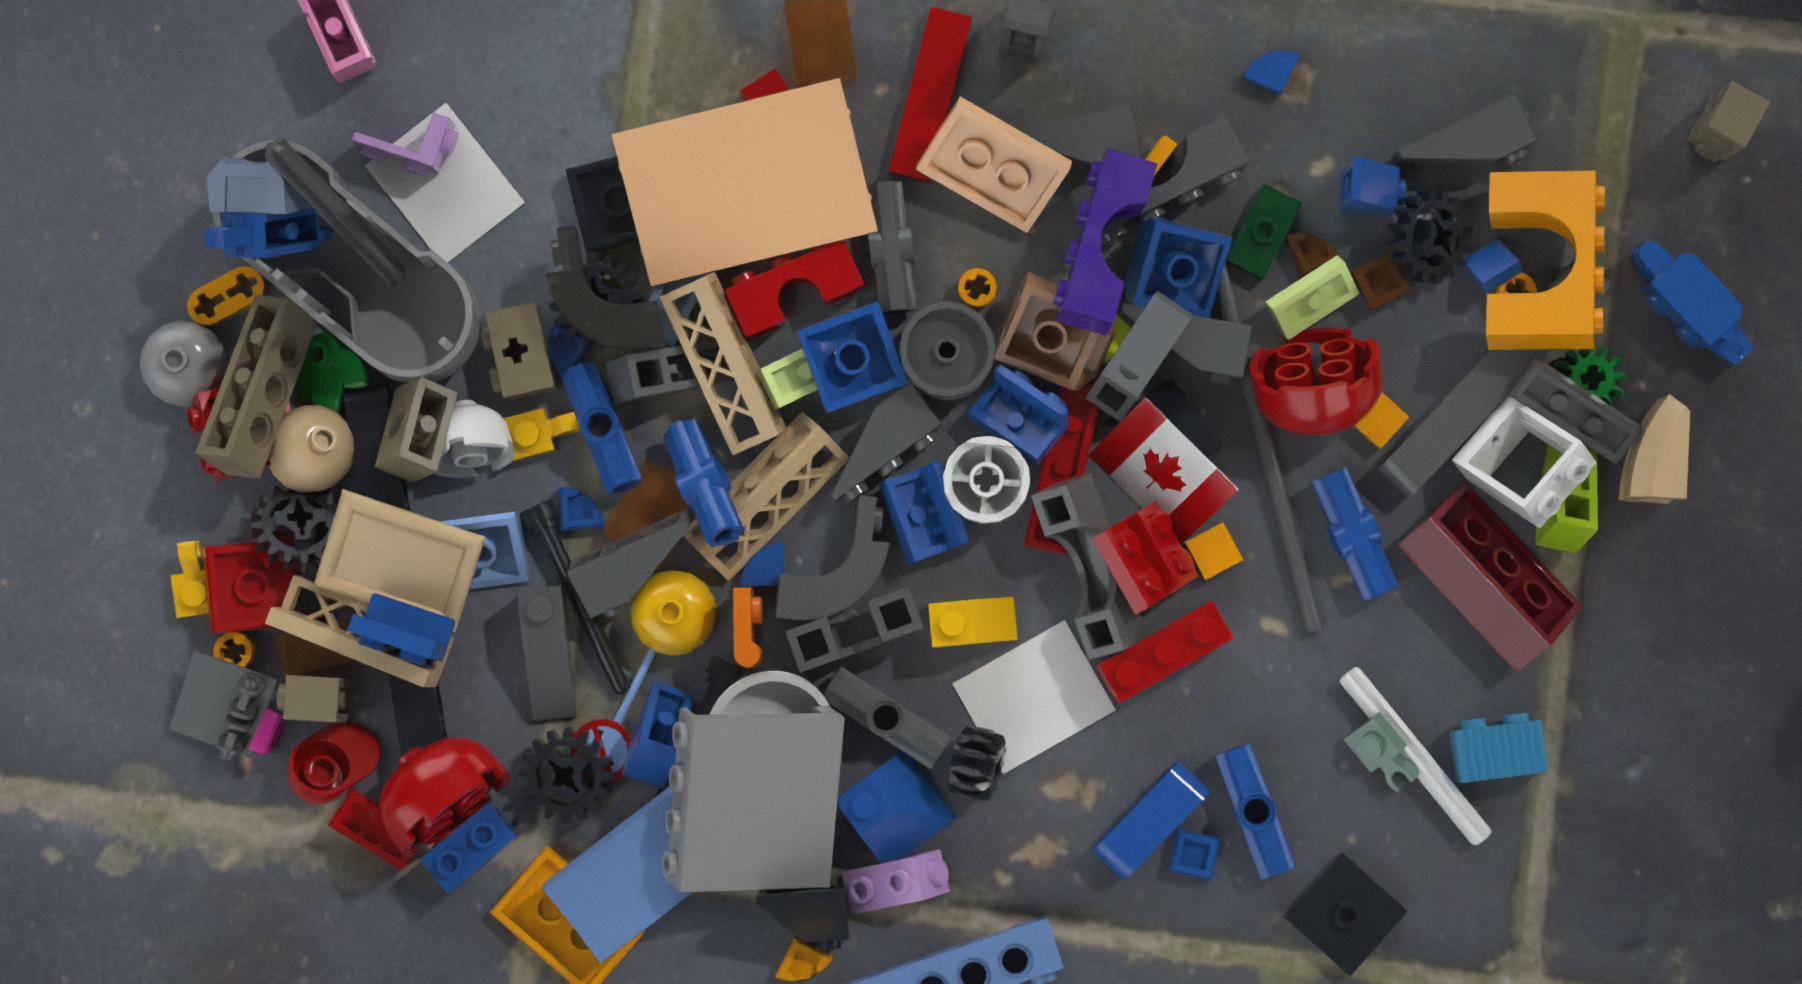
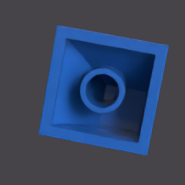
(895, 808)

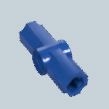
(610, 451)
(703, 483)
(1354, 534)
(1265, 838)

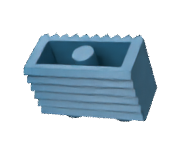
(1498, 749)

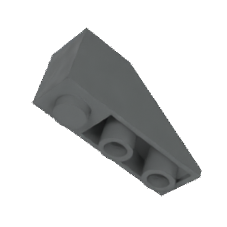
(1139, 356)
(892, 430)

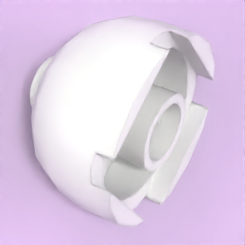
(475, 439)
(986, 479)

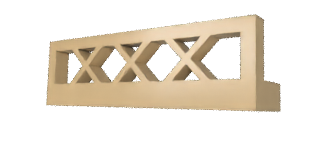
(737, 354)
(760, 489)
(347, 642)

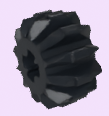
(976, 763)

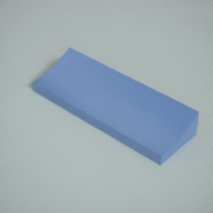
(618, 881)

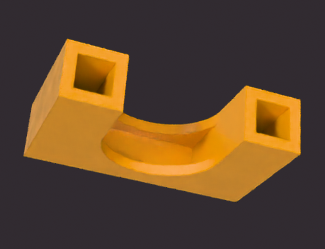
(1567, 313)

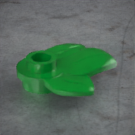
(327, 378)

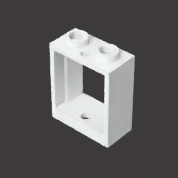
(1509, 426)

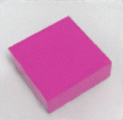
(268, 732)

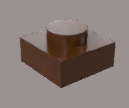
(1379, 281)

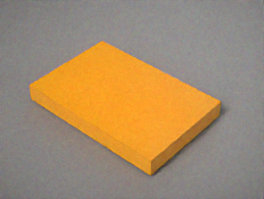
(543, 927)

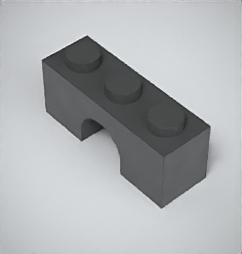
(854, 630)

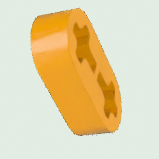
(221, 288)

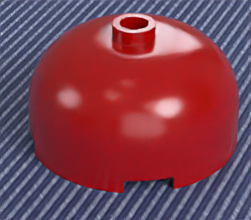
(1322, 402)
(438, 791)

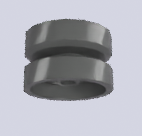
(947, 377)

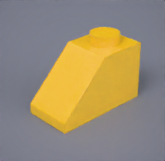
(972, 622)

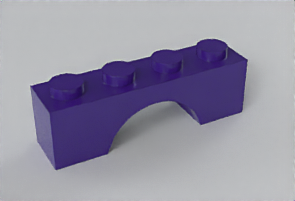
(1092, 290)

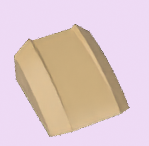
(1658, 459)

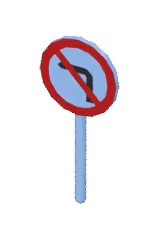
(611, 732)

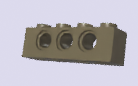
(257, 386)

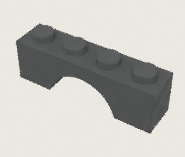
(1208, 157)
(1073, 516)

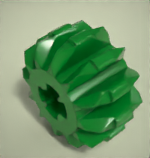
(1585, 360)

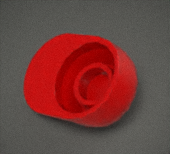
(331, 762)

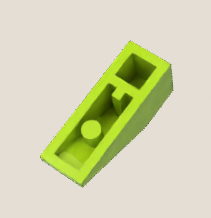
(1578, 513)

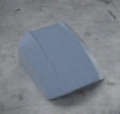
(251, 188)

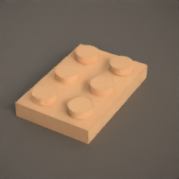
(993, 165)

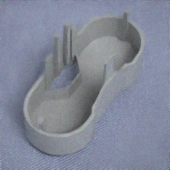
(404, 330)

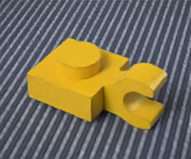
(534, 433)
(190, 586)

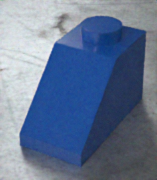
(1371, 188)
(651, 745)

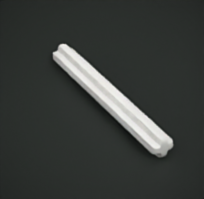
(1430, 772)

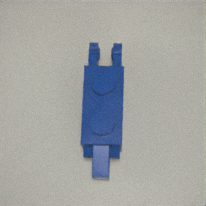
(267, 234)
(1692, 301)

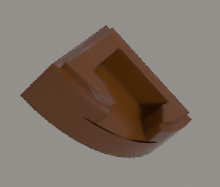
(1309, 252)

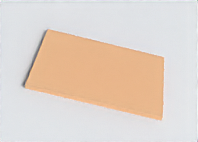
(745, 182)

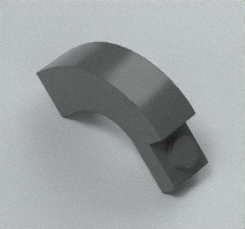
(822, 596)

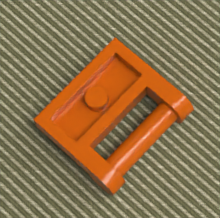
(746, 614)

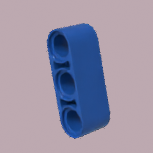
(1150, 820)

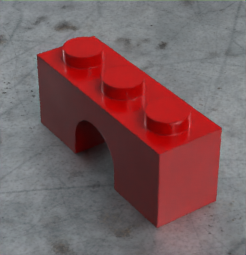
(757, 298)
(1164, 652)

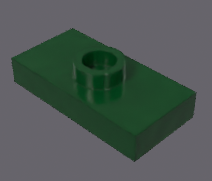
(1263, 232)

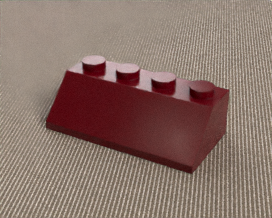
(1490, 576)

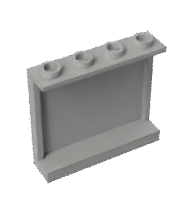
(753, 800)

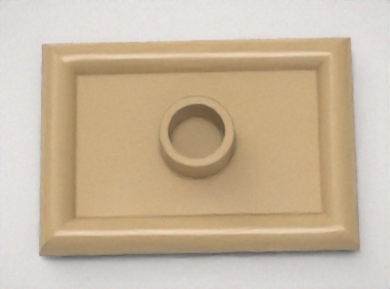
(398, 556)

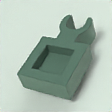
(1380, 746)

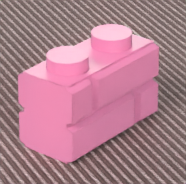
(339, 37)

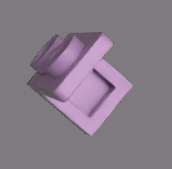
(438, 142)
(896, 882)

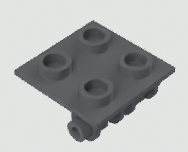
(222, 704)

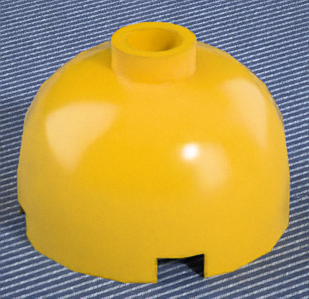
(673, 613)

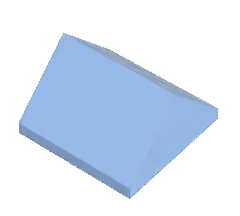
(503, 552)

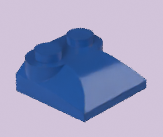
(1178, 263)
(851, 357)

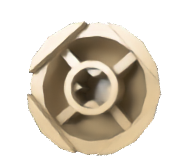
(311, 449)

